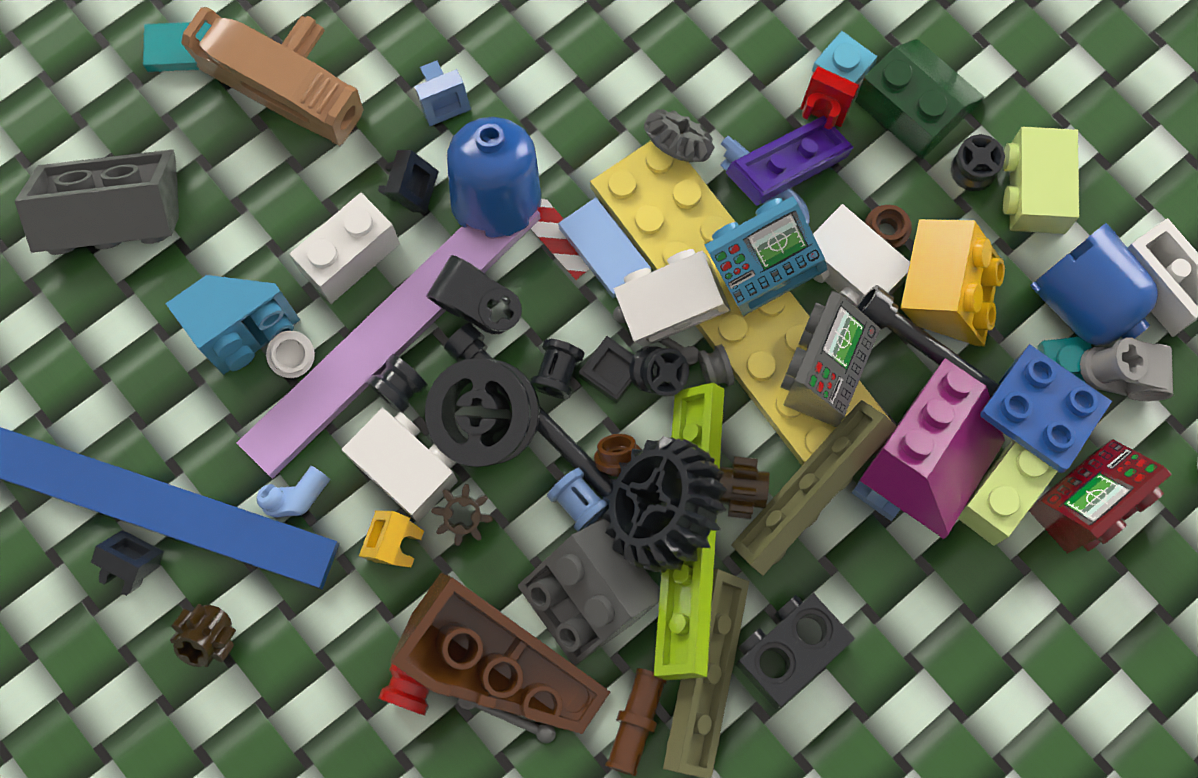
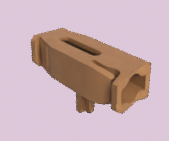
(276, 73)

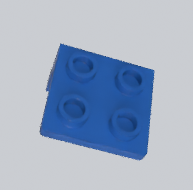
(1045, 408)

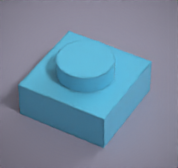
(846, 58)

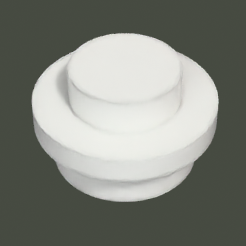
(290, 354)

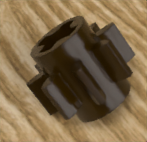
(745, 487)
(460, 528)
(202, 635)

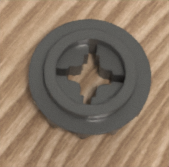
(678, 136)

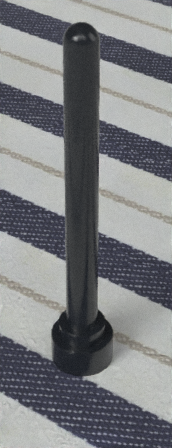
(881, 309)
(469, 344)

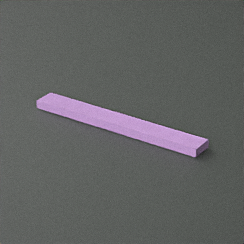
(364, 353)

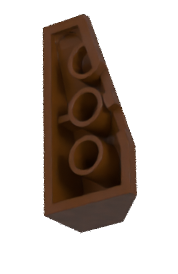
(480, 655)

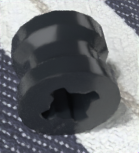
(977, 152)
(671, 370)
(397, 383)

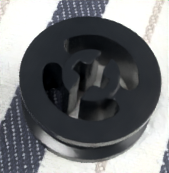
(479, 447)

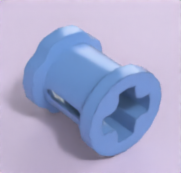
(578, 499)

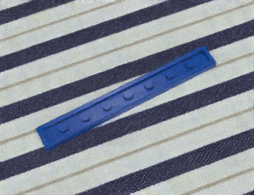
(166, 509)

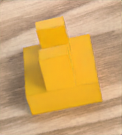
(385, 538)

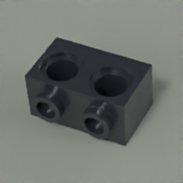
(801, 659)

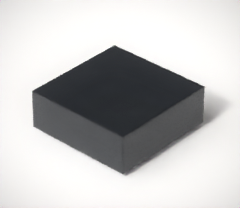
(608, 369)

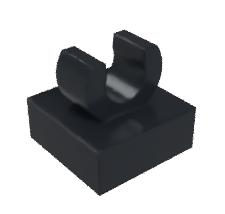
(410, 181)
(126, 558)

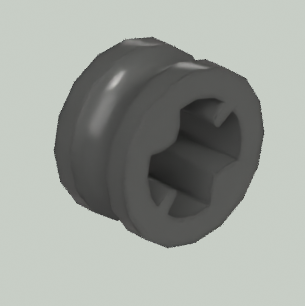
(716, 366)

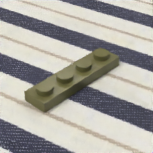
(813, 486)
(703, 700)

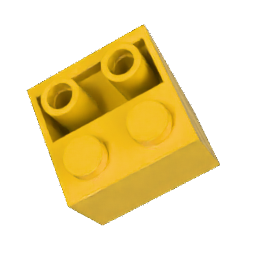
(953, 280)

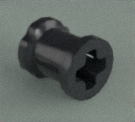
(557, 368)

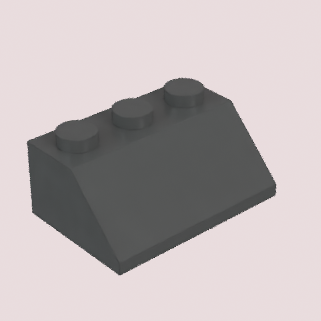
(100, 202)

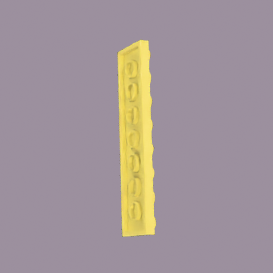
(671, 210)

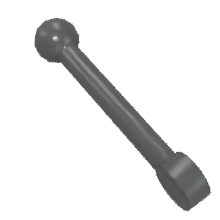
(689, 352)
(544, 732)

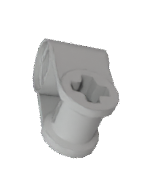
(1130, 369)

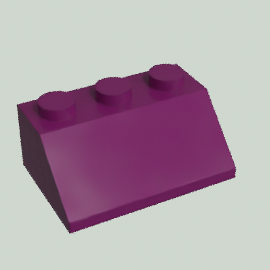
(937, 450)

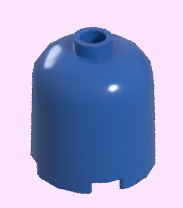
(493, 176)
(1100, 290)

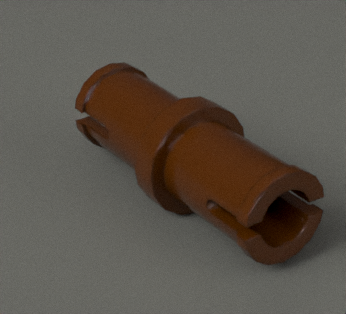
(636, 722)

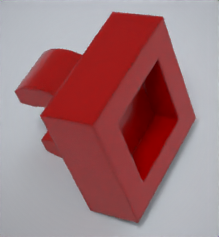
(828, 97)

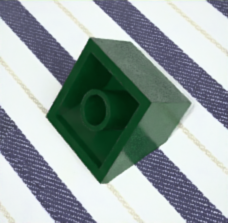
(917, 96)

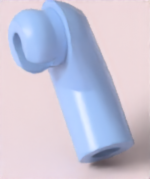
(295, 499)

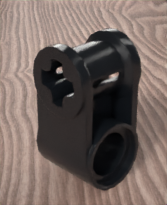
(467, 291)

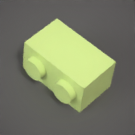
(1042, 180)
(1006, 493)

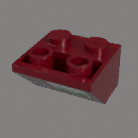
(1099, 496)

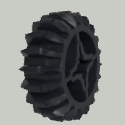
(668, 535)

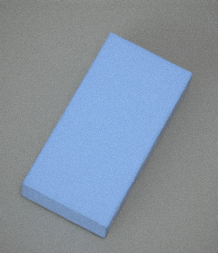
(602, 245)

